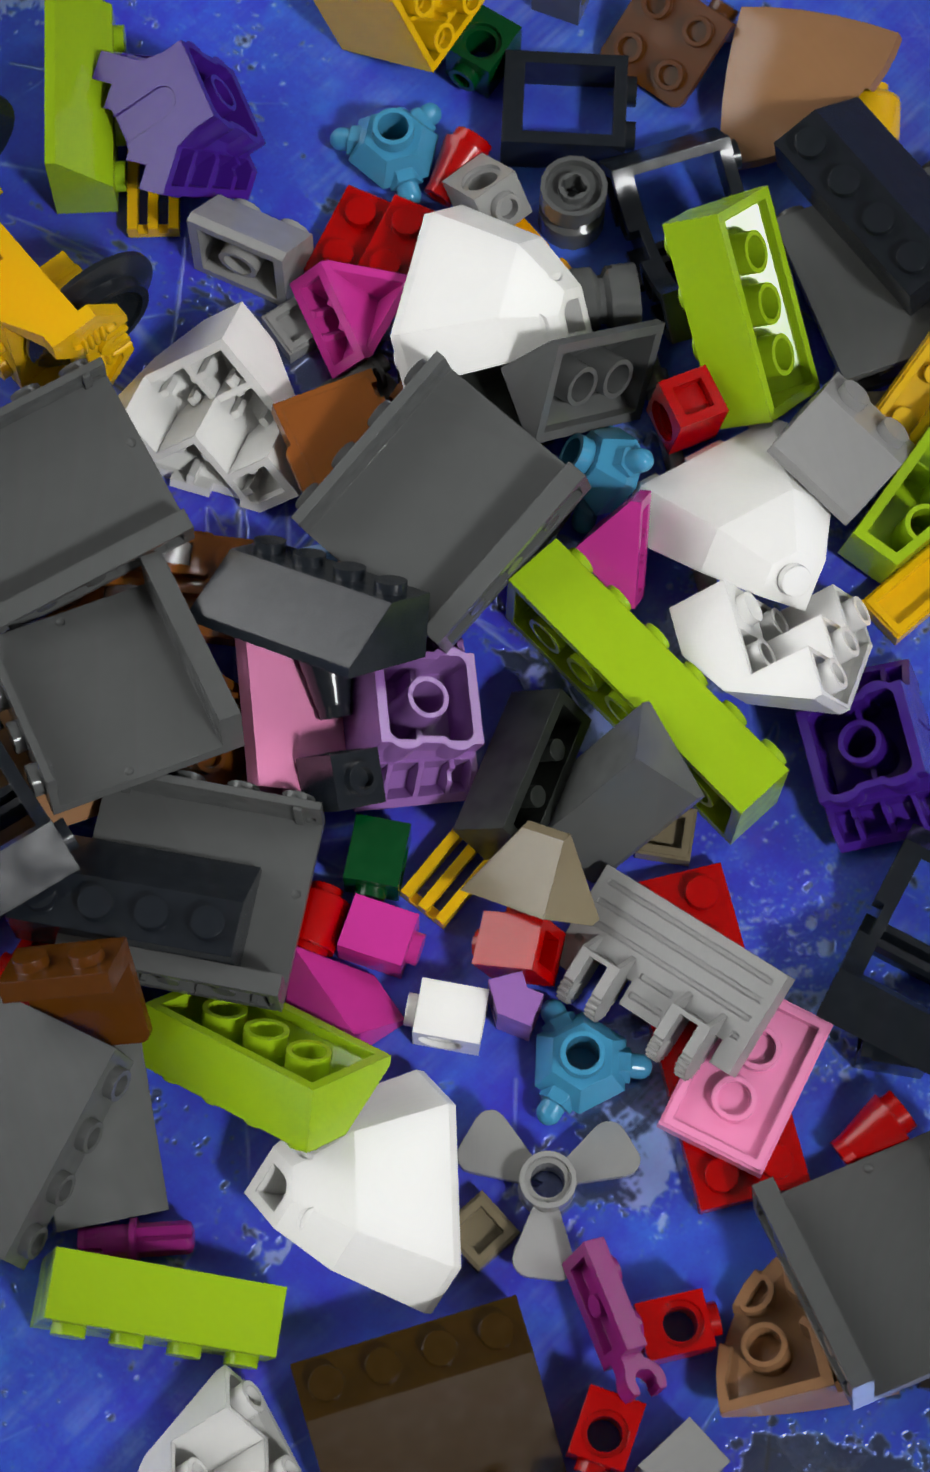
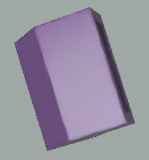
(514, 1004)

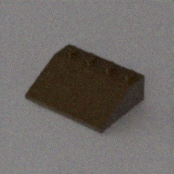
(433, 1399)

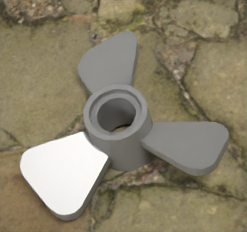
(498, 1153)

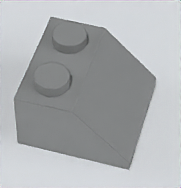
(248, 247)
(842, 447)

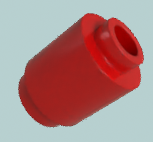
(323, 919)

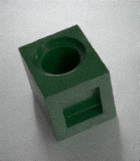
(485, 33)
(377, 858)

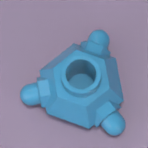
(393, 147)
(612, 466)
(580, 1063)

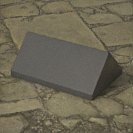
(584, 380)
(624, 792)

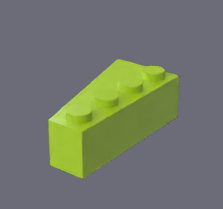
(897, 520)
(158, 1306)

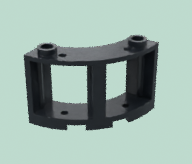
(626, 208)
(36, 856)
(868, 1007)

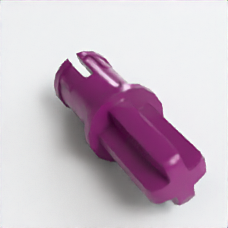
(138, 1239)

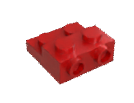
(371, 232)

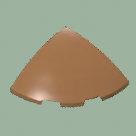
(791, 64)
(773, 1354)

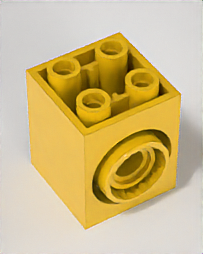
(399, 30)

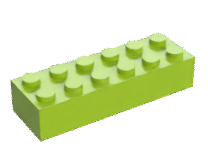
(623, 663)

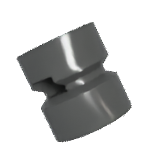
(572, 202)
(612, 296)

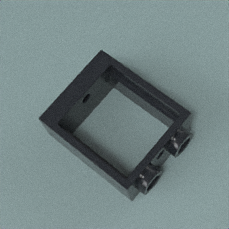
(542, 148)

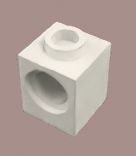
(447, 1016)

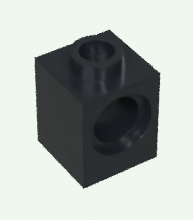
(343, 778)

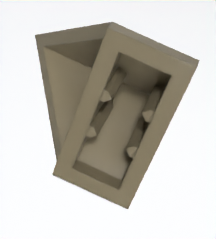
(538, 876)

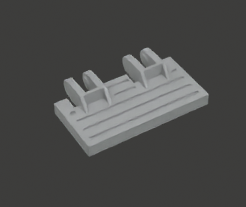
(676, 976)

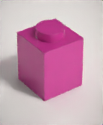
(380, 936)

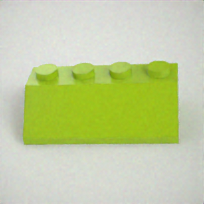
(78, 130)
(742, 305)
(265, 1065)

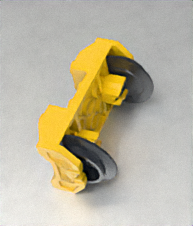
(62, 311)

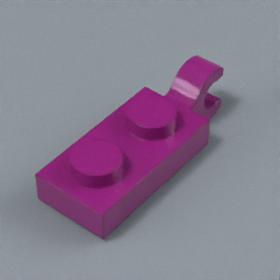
(611, 1320)

